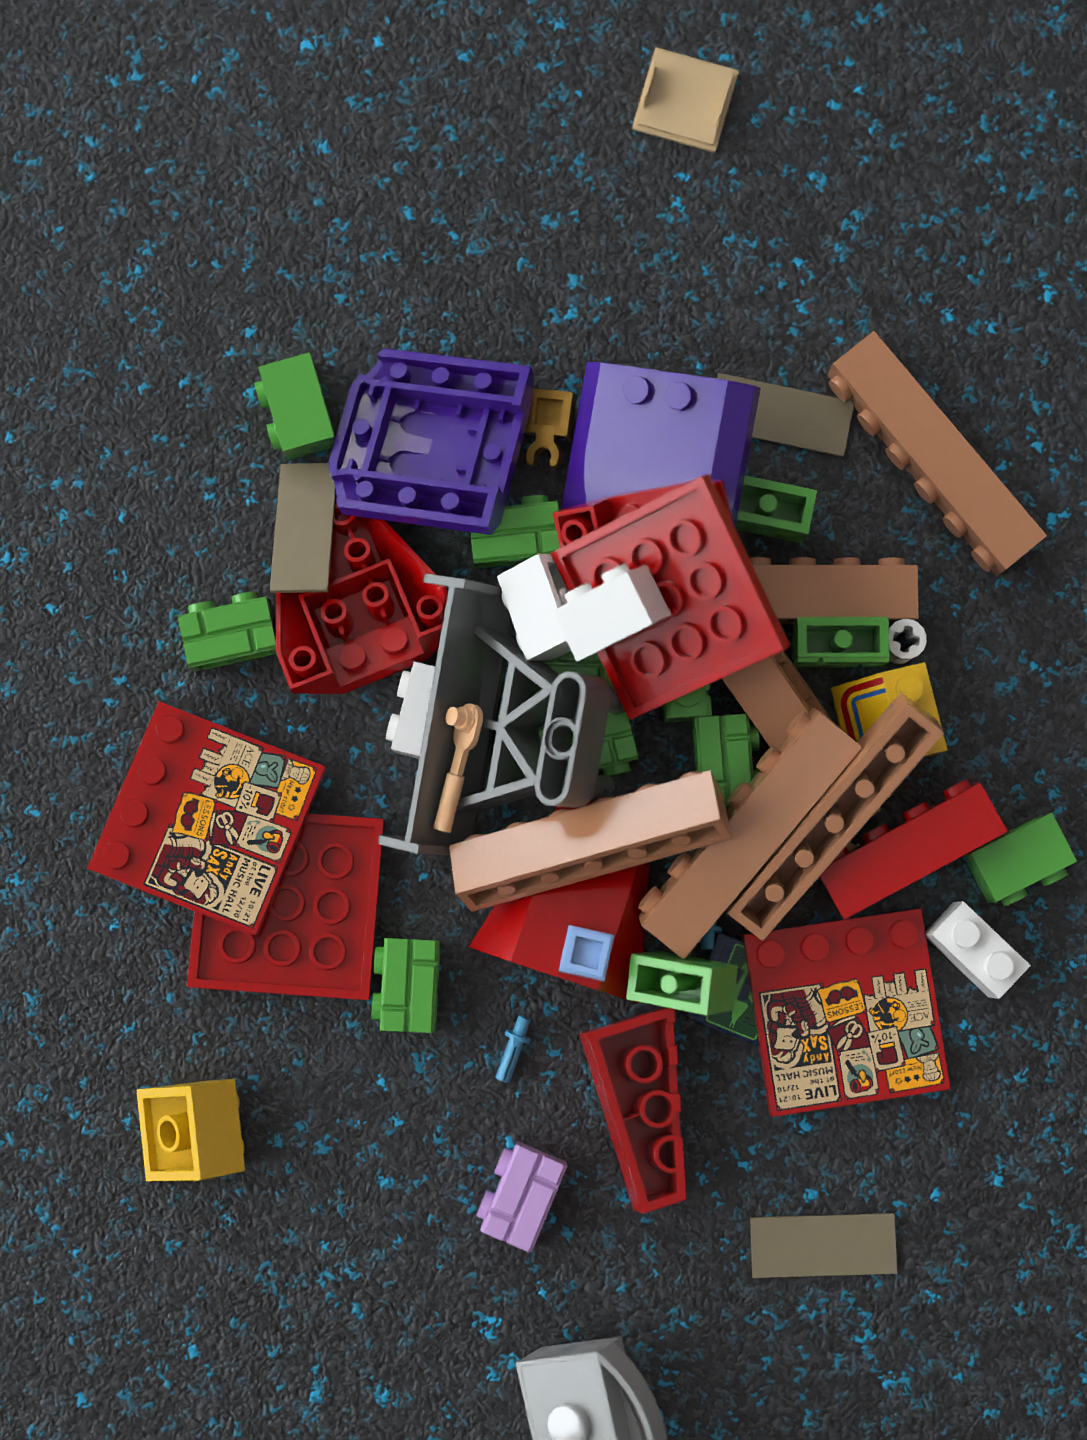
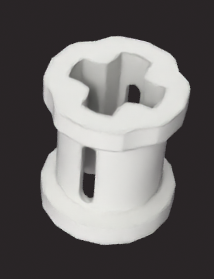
(914, 633)

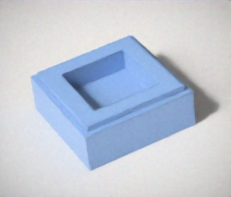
(586, 953)

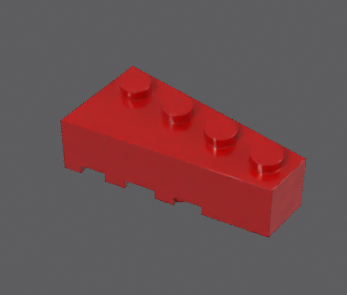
(913, 848)
(640, 1099)

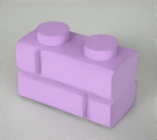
(522, 1195)

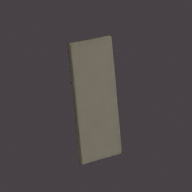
(800, 418)
(303, 529)
(823, 1245)

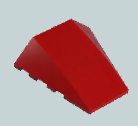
(536, 926)

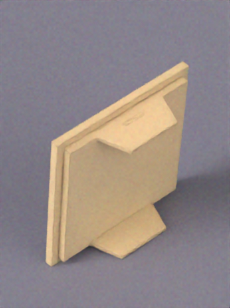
(685, 99)

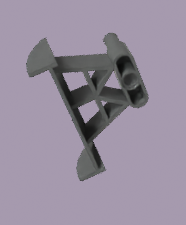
(471, 671)

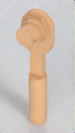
(467, 729)

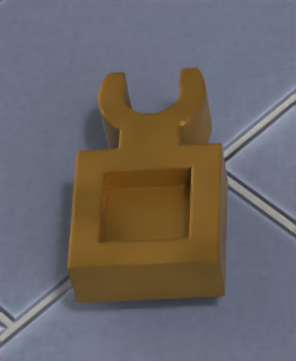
(548, 420)

